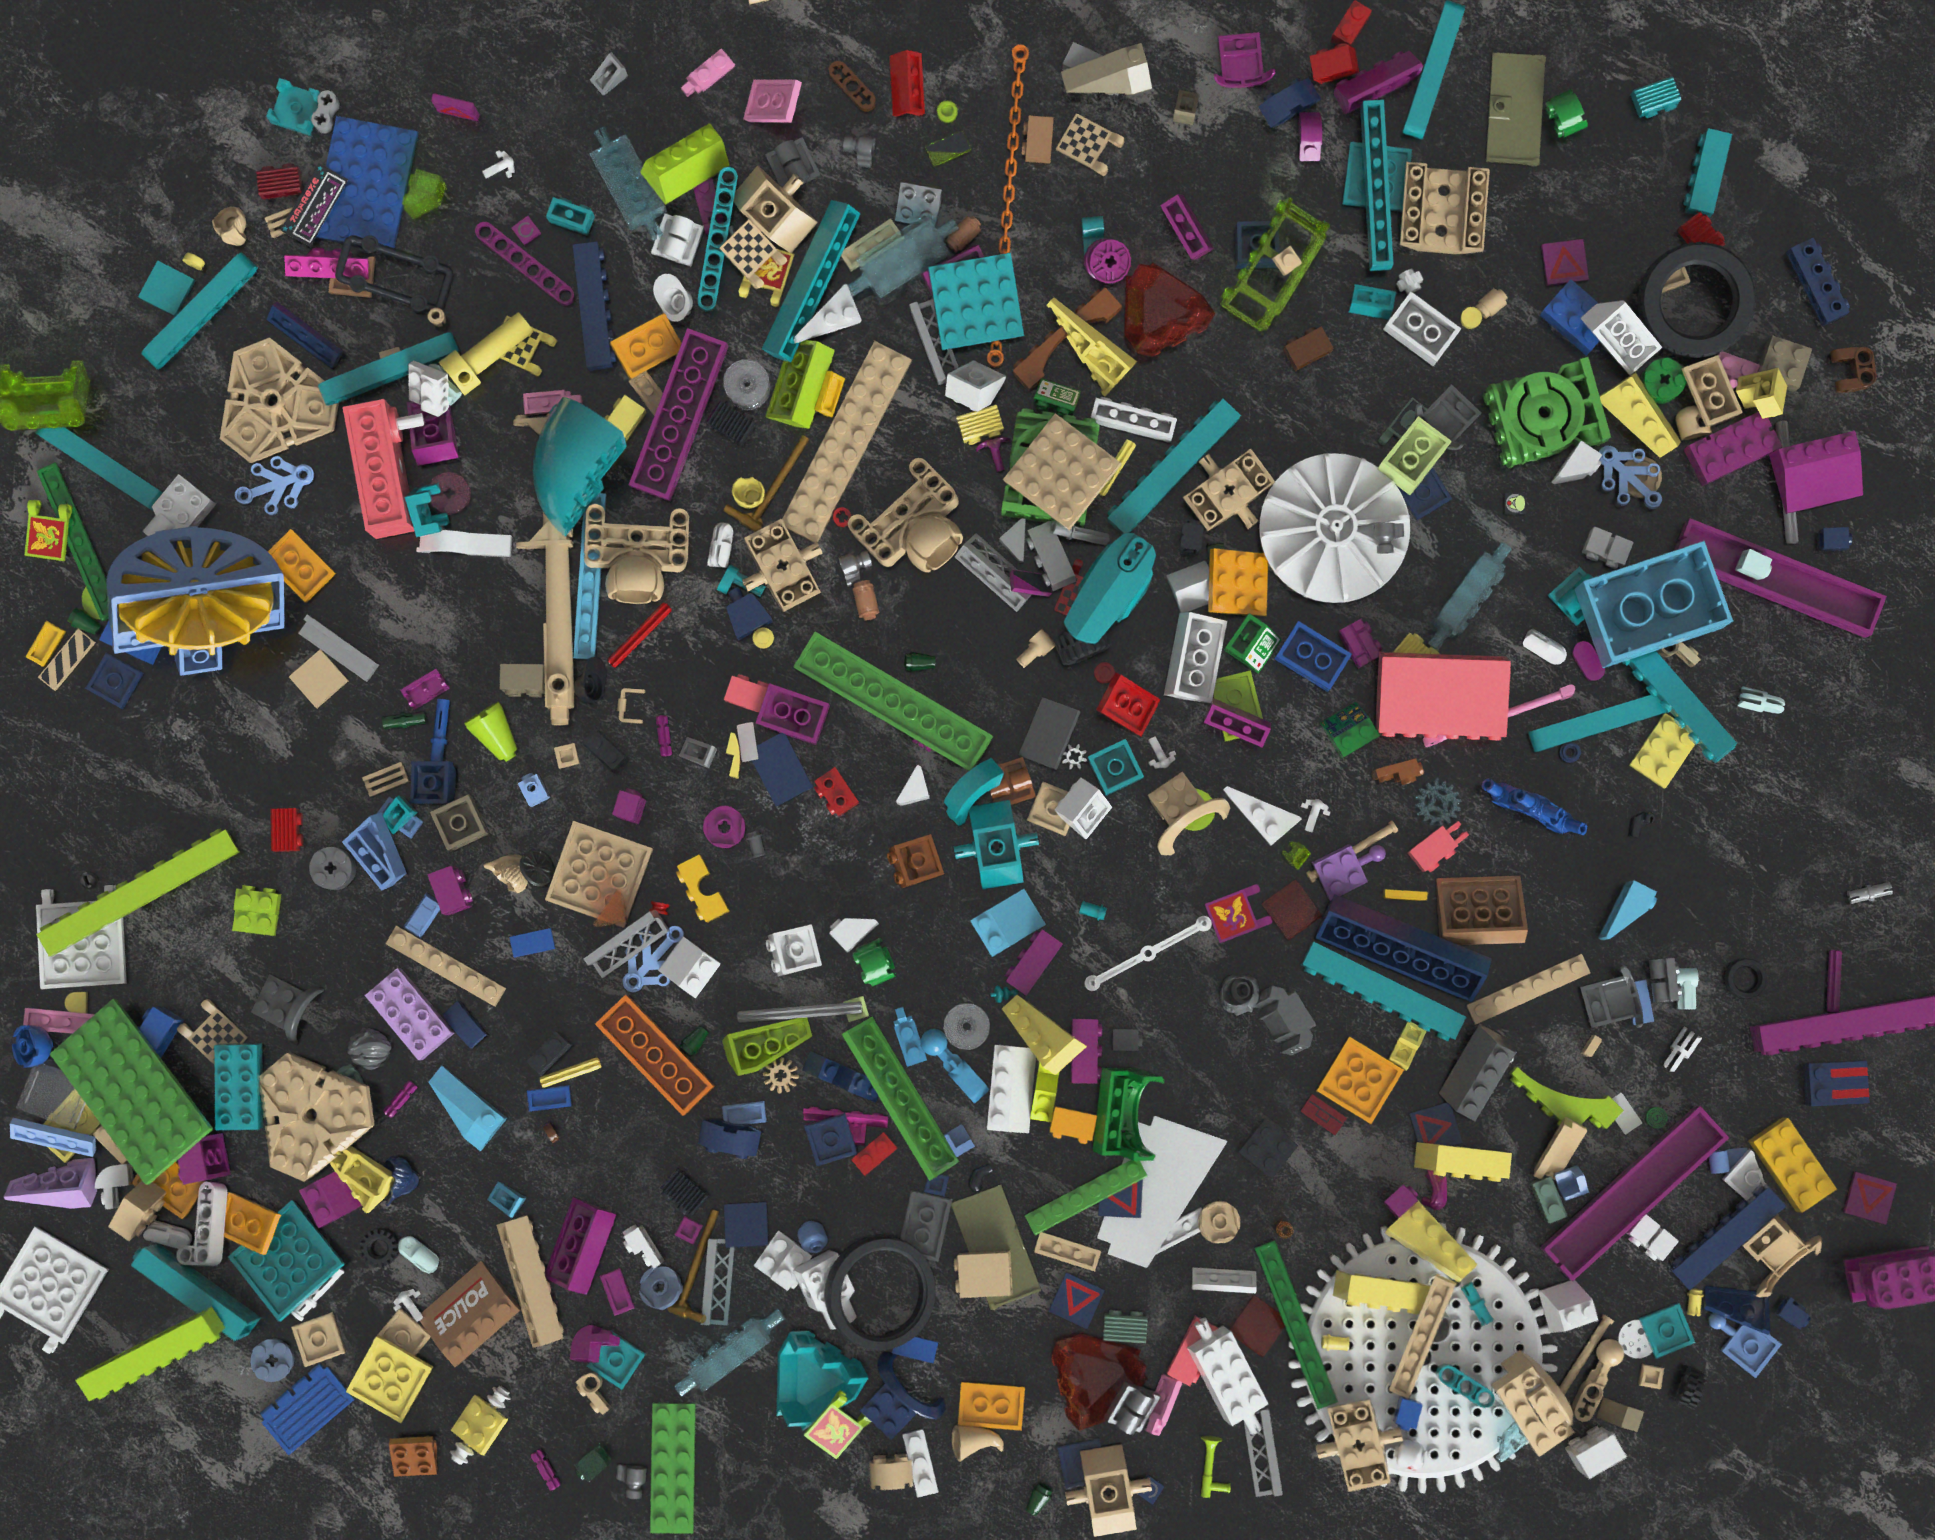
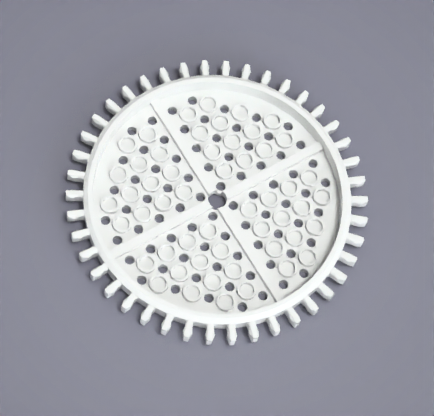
(1494, 1286)

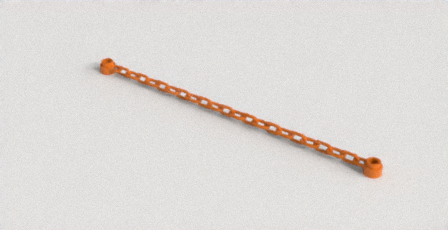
(1018, 48)

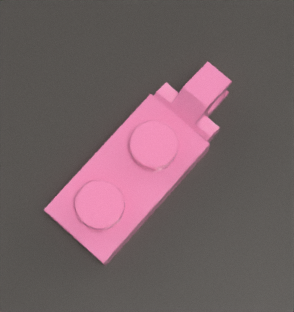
(708, 73)
(543, 402)
(1168, 1390)

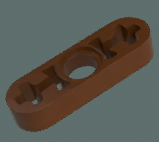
(851, 94)

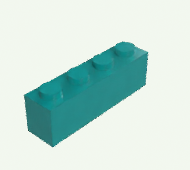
(1708, 172)

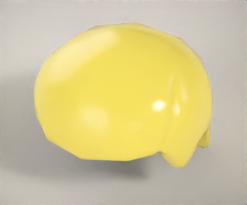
(748, 492)

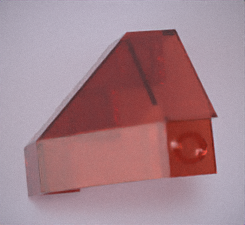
(1162, 310)
(1093, 1376)

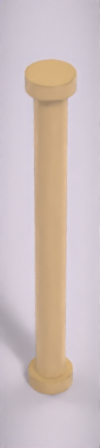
(1363, 844)
(1606, 1321)

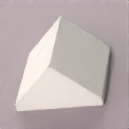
(1190, 586)
(915, 789)

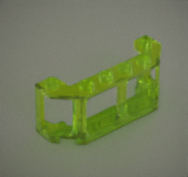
(1317, 239)

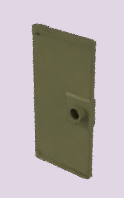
(1515, 108)
(990, 1226)

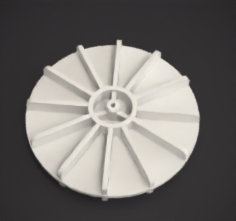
(1322, 527)

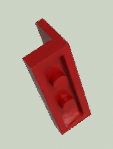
(907, 83)

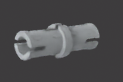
(1869, 892)

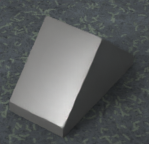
(609, 74)
(1014, 540)
(698, 752)

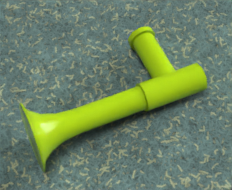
(1207, 1484)

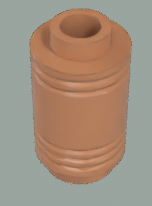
(967, 232)
(865, 600)

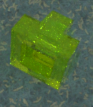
(1297, 855)

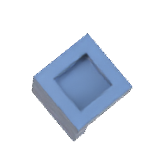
(959, 1140)
(1571, 1183)

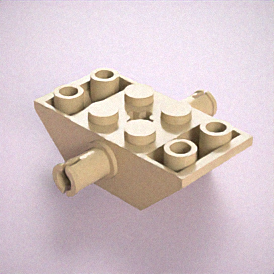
(788, 222)
(1244, 476)
(775, 546)
(1366, 1463)
(1104, 1469)

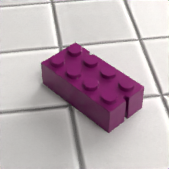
(1732, 448)

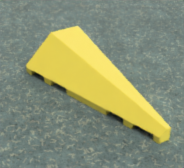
(1101, 356)
(364, 1176)

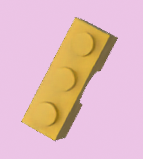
(692, 873)

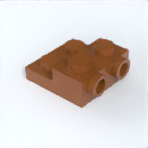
(1401, 772)
(915, 861)

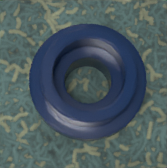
(1576, 752)

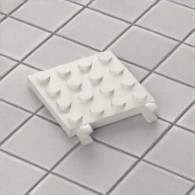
(89, 962)
(50, 1286)

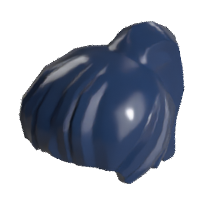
(405, 1178)

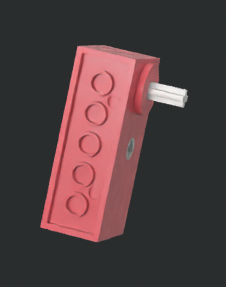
(379, 465)

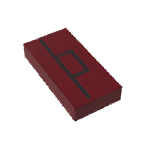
(1323, 1114)

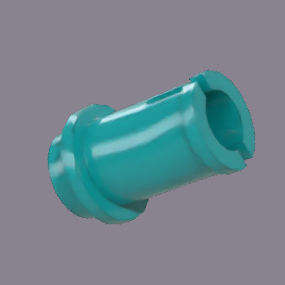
(1093, 910)

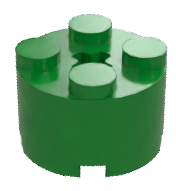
(1567, 113)
(1673, 375)
(875, 962)

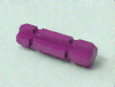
(663, 735)
(400, 1098)
(545, 1469)

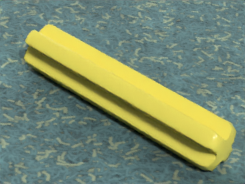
(1122, 456)
(570, 1072)

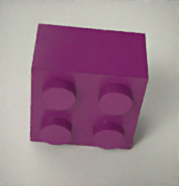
(450, 890)

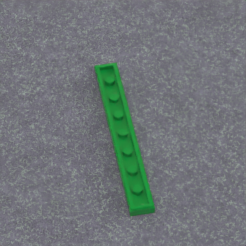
(77, 538)
(1296, 1325)

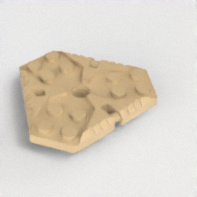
(253, 425)
(301, 1142)

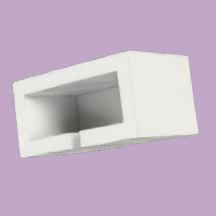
(1606, 548)
(1653, 1238)

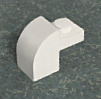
(110, 1179)

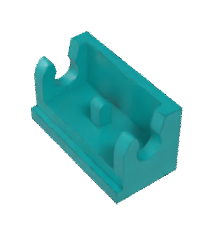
(1372, 302)

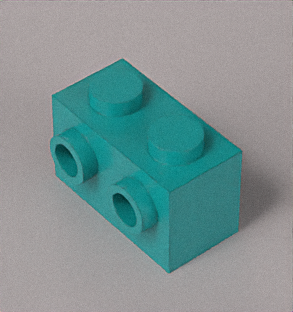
(570, 216)

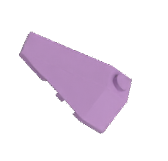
(61, 1187)

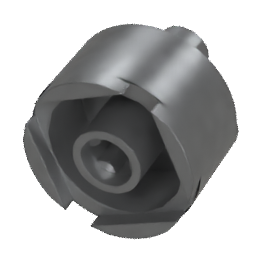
(341, 876)

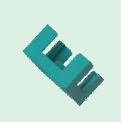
(294, 107)
(419, 511)

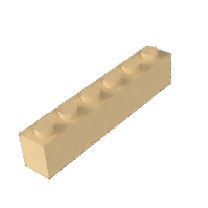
(530, 1281)

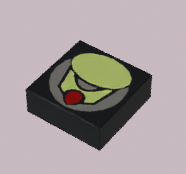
(1514, 503)

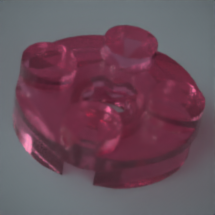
(457, 501)

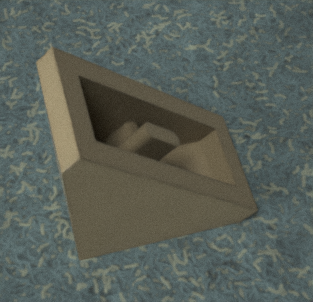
(1186, 107)
(1620, 1414)

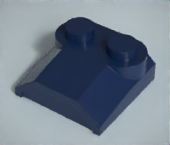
(432, 782)

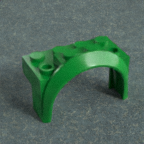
(1118, 1111)

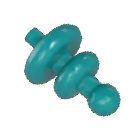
(1005, 994)

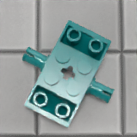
(990, 824)

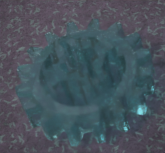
(1443, 812)

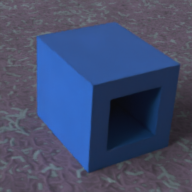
(1407, 1413)

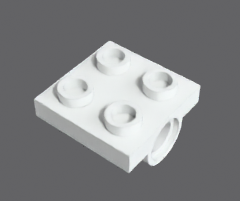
(678, 240)

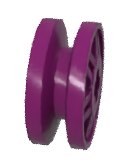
(1107, 272)

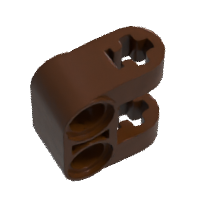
(1857, 368)

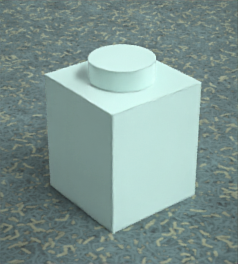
(1754, 564)

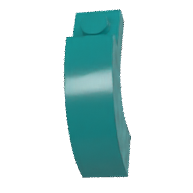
(970, 787)

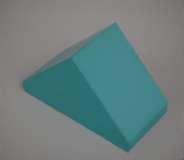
(398, 814)

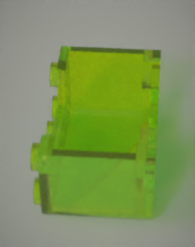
(43, 400)

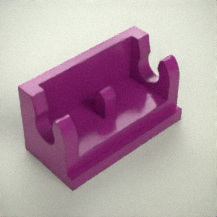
(425, 689)

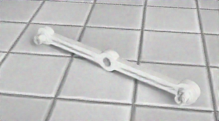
(1202, 923)

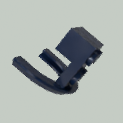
(892, 1405)

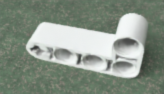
(209, 1227)

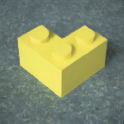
(1763, 390)

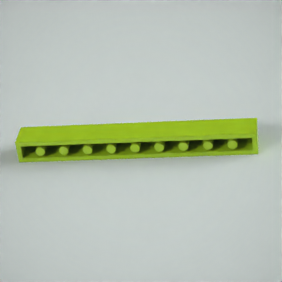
(138, 892)

